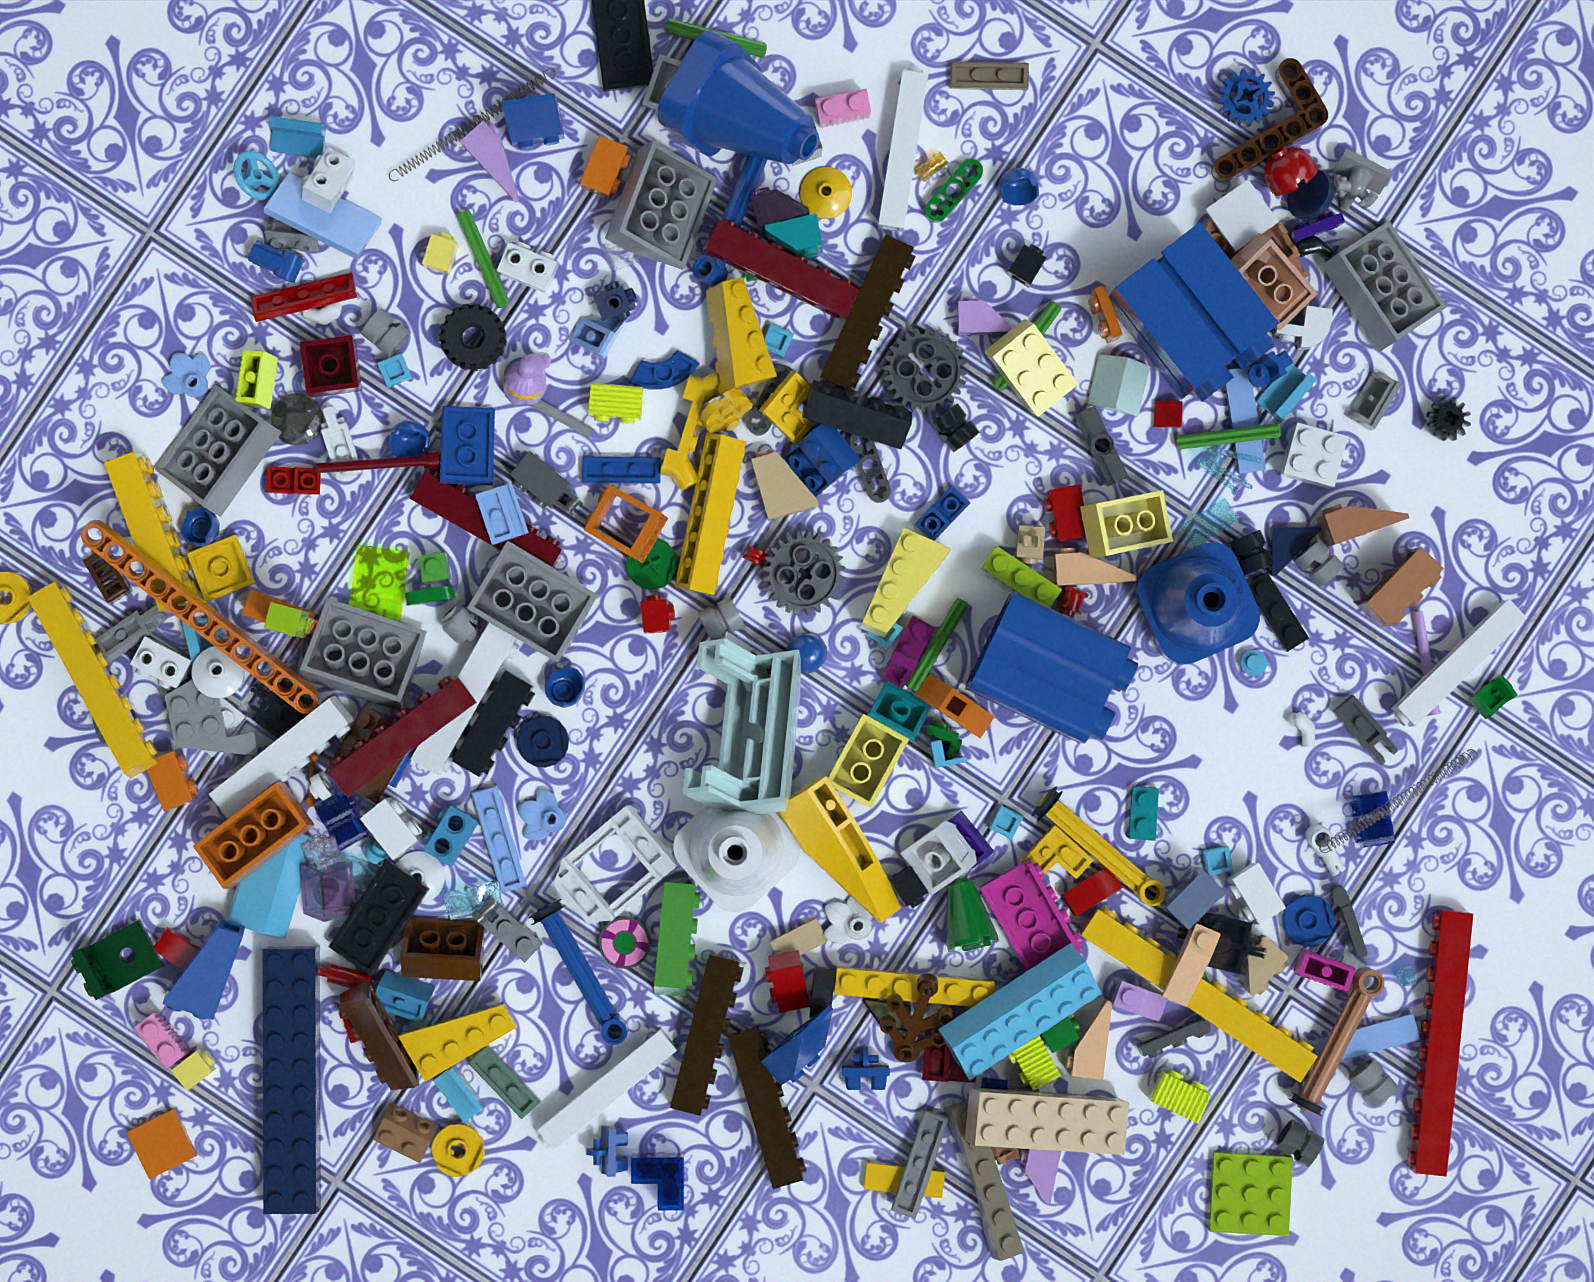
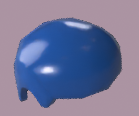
(1019, 187)
(408, 439)
(200, 527)
(812, 651)
(565, 687)

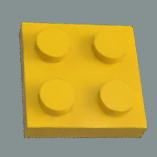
(221, 568)

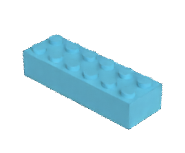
(1020, 1011)

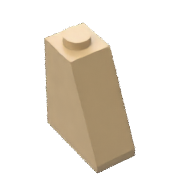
(780, 487)

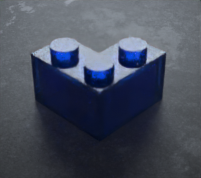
(667, 1172)

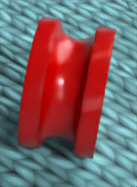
(755, 555)

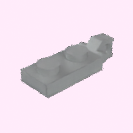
(129, 632)

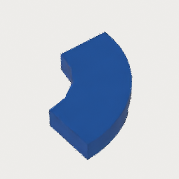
(664, 374)

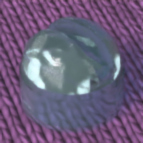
(1406, 976)

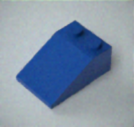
(534, 121)
(799, 1048)

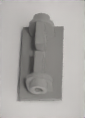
(281, 236)

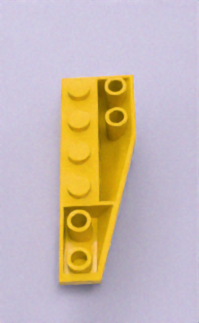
(838, 846)

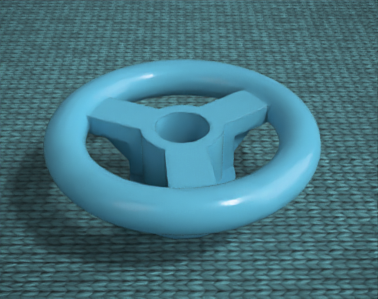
(254, 177)

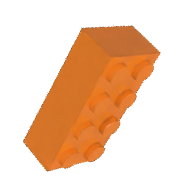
(253, 835)

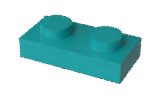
(1143, 813)

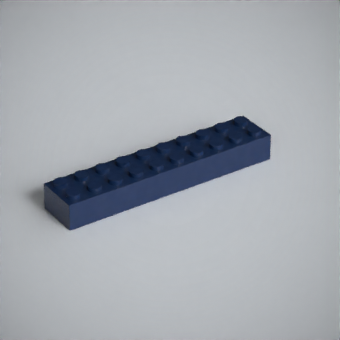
(291, 1080)

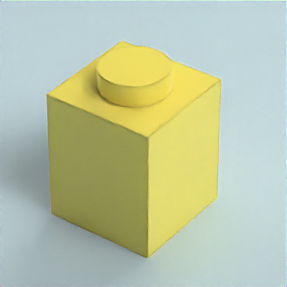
(440, 253)
(194, 1068)

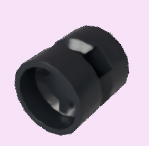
(955, 428)
(1251, 552)

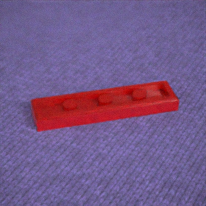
(304, 297)

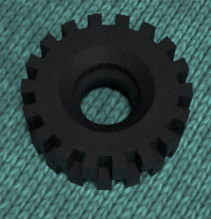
(473, 357)

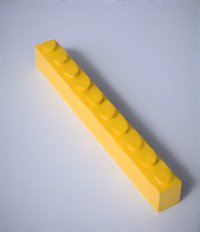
(1207, 1000)

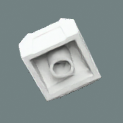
(939, 856)

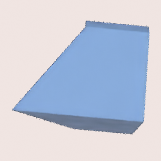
(597, 335)

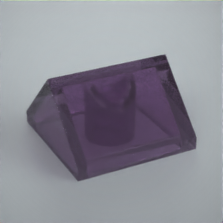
(327, 891)

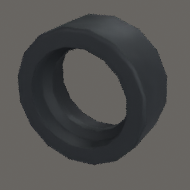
(822, 990)

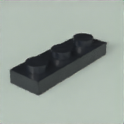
(1277, 612)

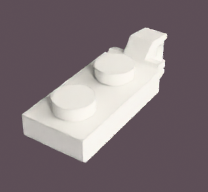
(338, 441)

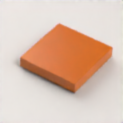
(162, 1143)

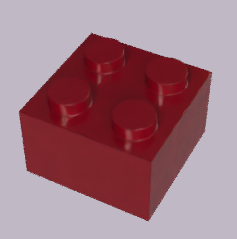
(331, 366)

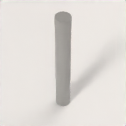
(563, 417)

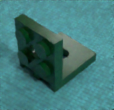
(103, 961)

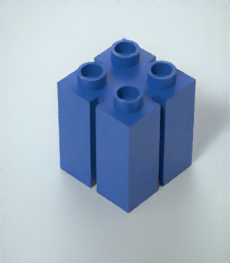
(1194, 314)

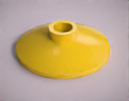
(826, 206)

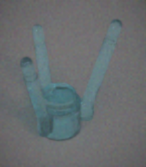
(1213, 462)

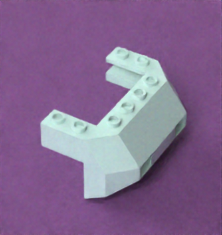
(756, 731)

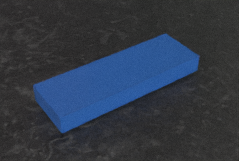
(621, 470)

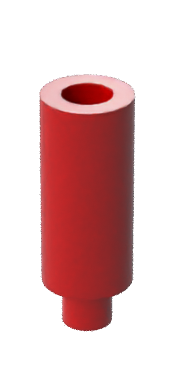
(343, 976)

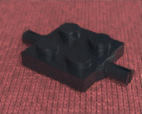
(275, 713)
(1233, 944)

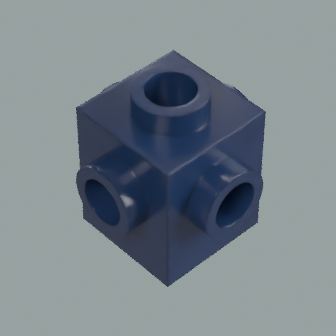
(609, 307)

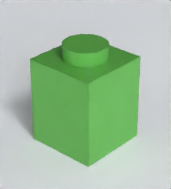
(435, 567)

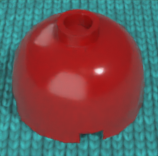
(1288, 168)

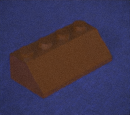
(379, 1036)

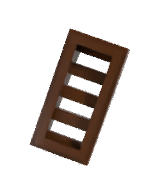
(116, 595)

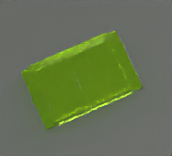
(380, 581)

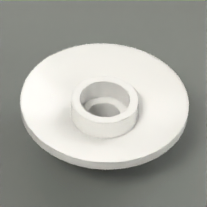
(216, 685)
(428, 867)

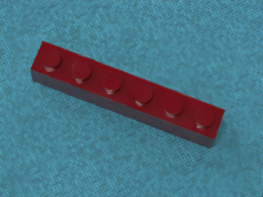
(780, 269)
(464, 512)
(401, 735)

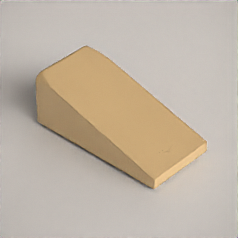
(801, 938)

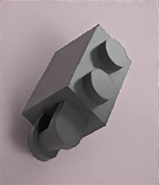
(544, 483)

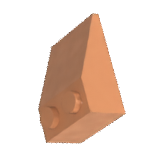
(1274, 278)
(1346, 523)

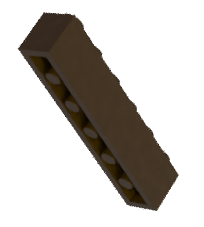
(867, 312)
(705, 1034)
(766, 1108)

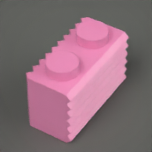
(843, 108)
(162, 1039)

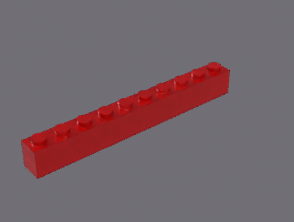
(1441, 1042)

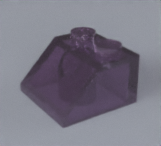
(774, 206)

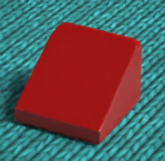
(1168, 414)

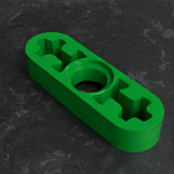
(972, 181)

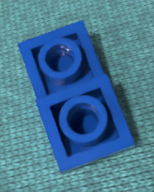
(942, 513)

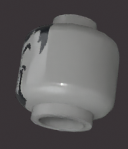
(461, 624)

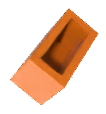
(605, 167)
(172, 781)

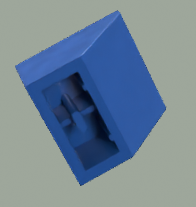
(821, 458)

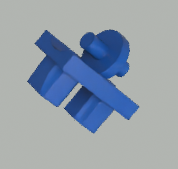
(1269, 369)
(854, 1072)
(605, 1151)

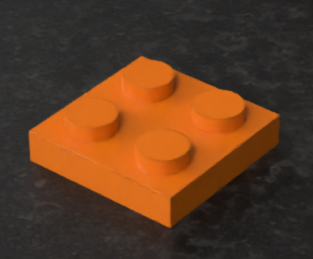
(1101, 305)

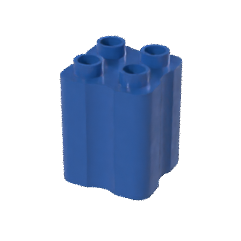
(1051, 669)

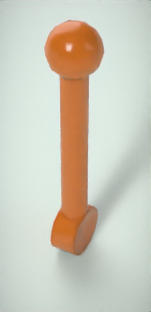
(311, 801)

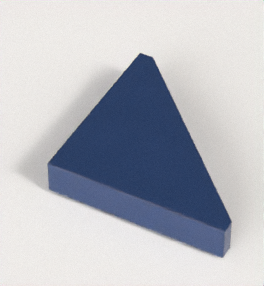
(1287, 543)

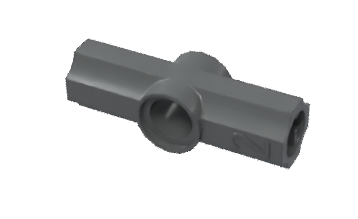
(1092, 430)

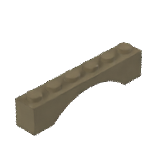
(993, 1202)

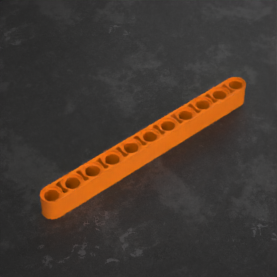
(196, 604)

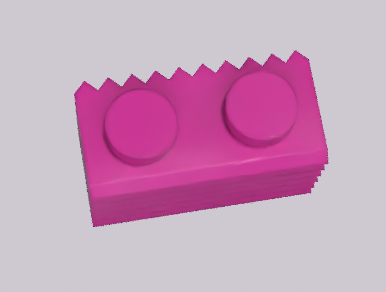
(1324, 970)

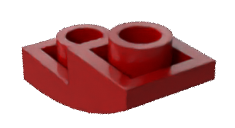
(292, 481)
(1091, 892)
(175, 947)

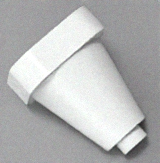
(736, 885)

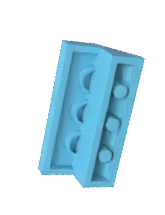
(269, 894)

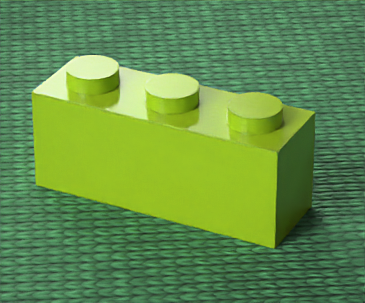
(1020, 577)

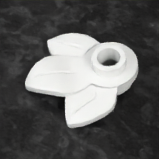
(843, 919)

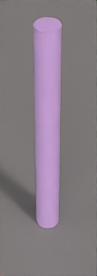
(1423, 646)

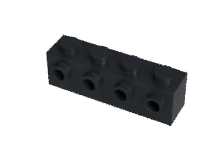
(857, 414)
(493, 724)

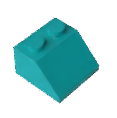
(797, 236)

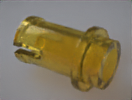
(931, 166)

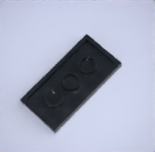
(623, 44)
(379, 917)

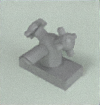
(1362, 175)

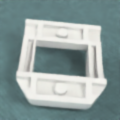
(642, 843)

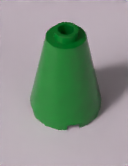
(967, 918)

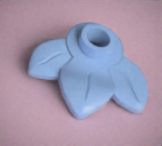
(185, 372)
(538, 813)

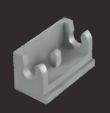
(1374, 400)

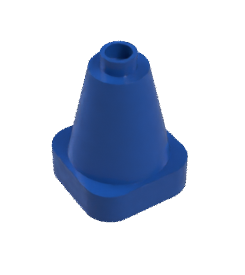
(729, 104)
(1175, 609)

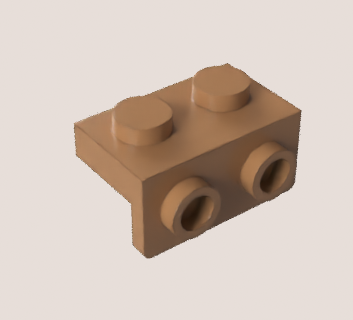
(405, 1133)

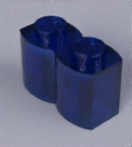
(341, 819)
(1381, 831)

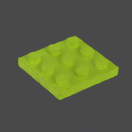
(1250, 1193)

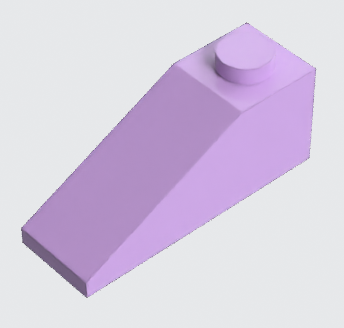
(488, 150)

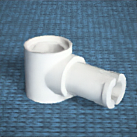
(1331, 858)

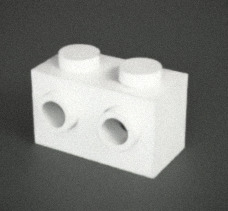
(328, 180)
(528, 267)
(162, 663)
(1255, 894)

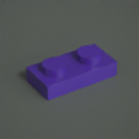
(1326, 223)
(972, 837)

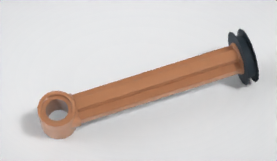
(1338, 1040)

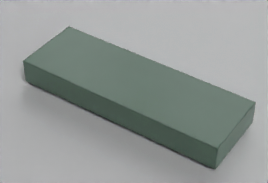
(504, 1081)

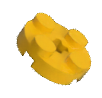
(726, 412)
(20, 591)
(444, 1155)

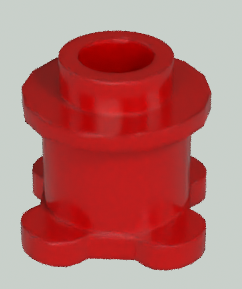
(1071, 601)

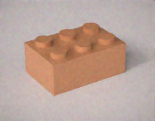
(1401, 587)

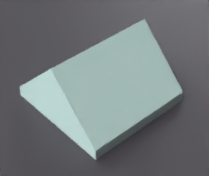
(1118, 384)

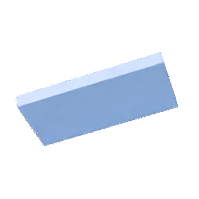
(345, 228)

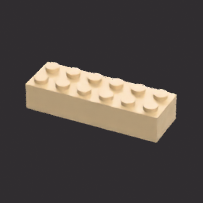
(1046, 1121)

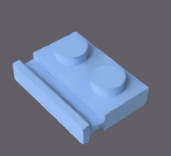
(502, 513)

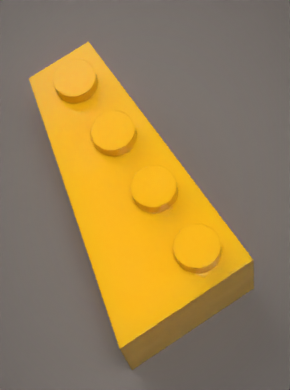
(737, 337)
(450, 1041)

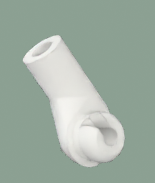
(325, 315)
(1306, 726)

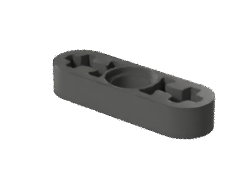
(756, 414)
(882, 482)

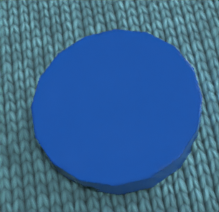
(1308, 920)

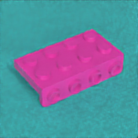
(1029, 913)

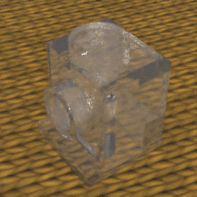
(617, 260)
(318, 847)

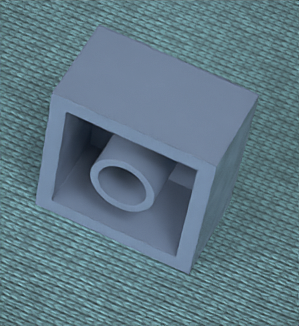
(1192, 897)

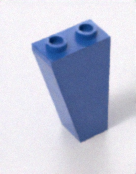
(205, 975)

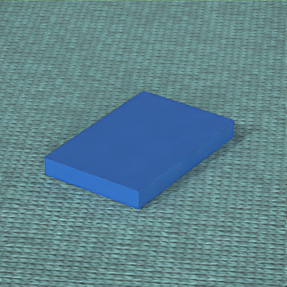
(467, 445)

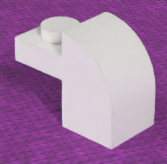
(1313, 328)

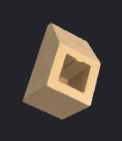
(1259, 970)

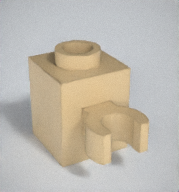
(1029, 544)

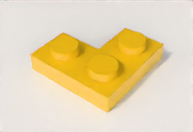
(782, 407)
(1059, 848)

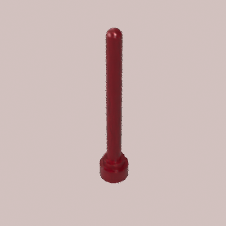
(429, 460)

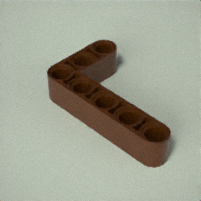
(1278, 132)

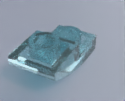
(466, 900)

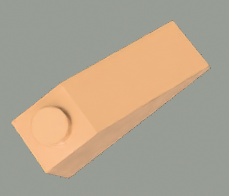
(1080, 569)
(1190, 964)
(1090, 1050)

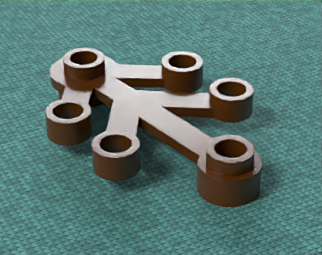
(915, 1023)

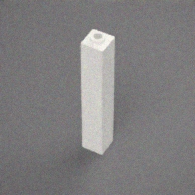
(903, 149)
(1458, 663)
(606, 1089)

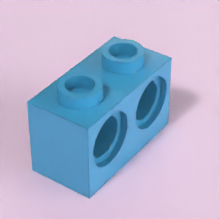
(456, 838)

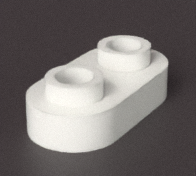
(321, 786)

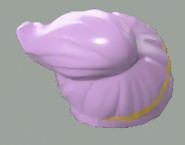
(527, 380)

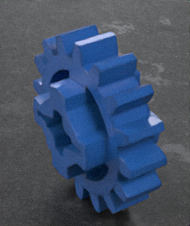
(1251, 106)

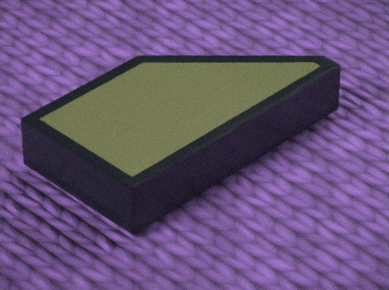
(879, 1009)

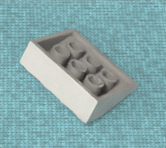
(661, 206)
(1384, 286)
(217, 451)
(532, 602)
(363, 654)

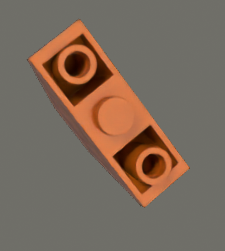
(955, 705)

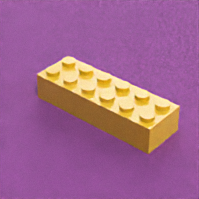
(149, 520)

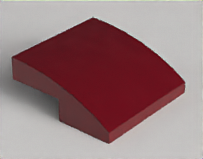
(940, 1064)

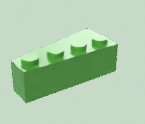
(674, 940)

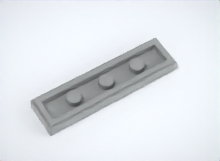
(919, 1164)

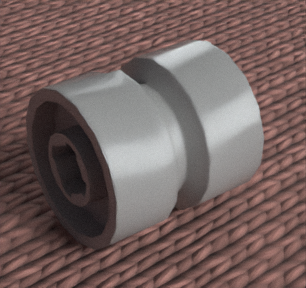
(383, 331)
(1328, 566)
(721, 619)
(1375, 1085)

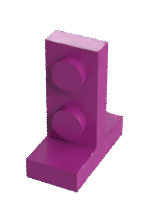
(907, 652)

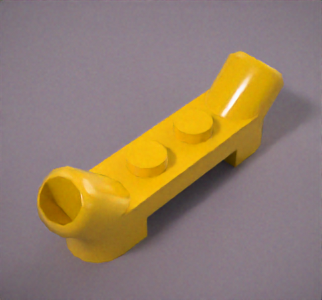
(676, 463)

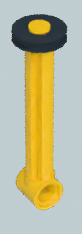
(1098, 847)

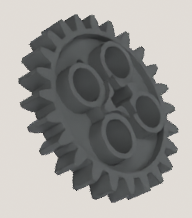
(942, 355)
(821, 587)

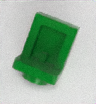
(1493, 696)
(942, 732)

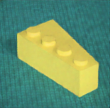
(905, 575)

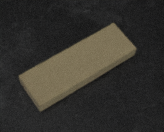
(989, 76)

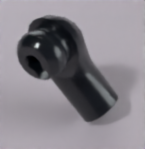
(1314, 245)

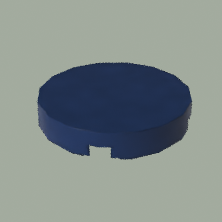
(1311, 197)
(543, 741)

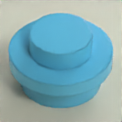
(1253, 662)
(375, 853)

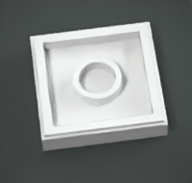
(1241, 215)

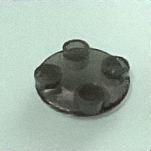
(297, 419)

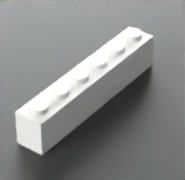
(477, 675)
(283, 756)

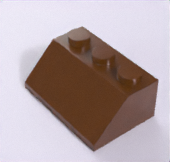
(362, 727)
(443, 949)

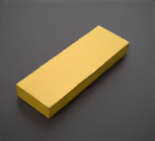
(887, 1179)

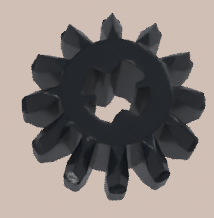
(1451, 410)

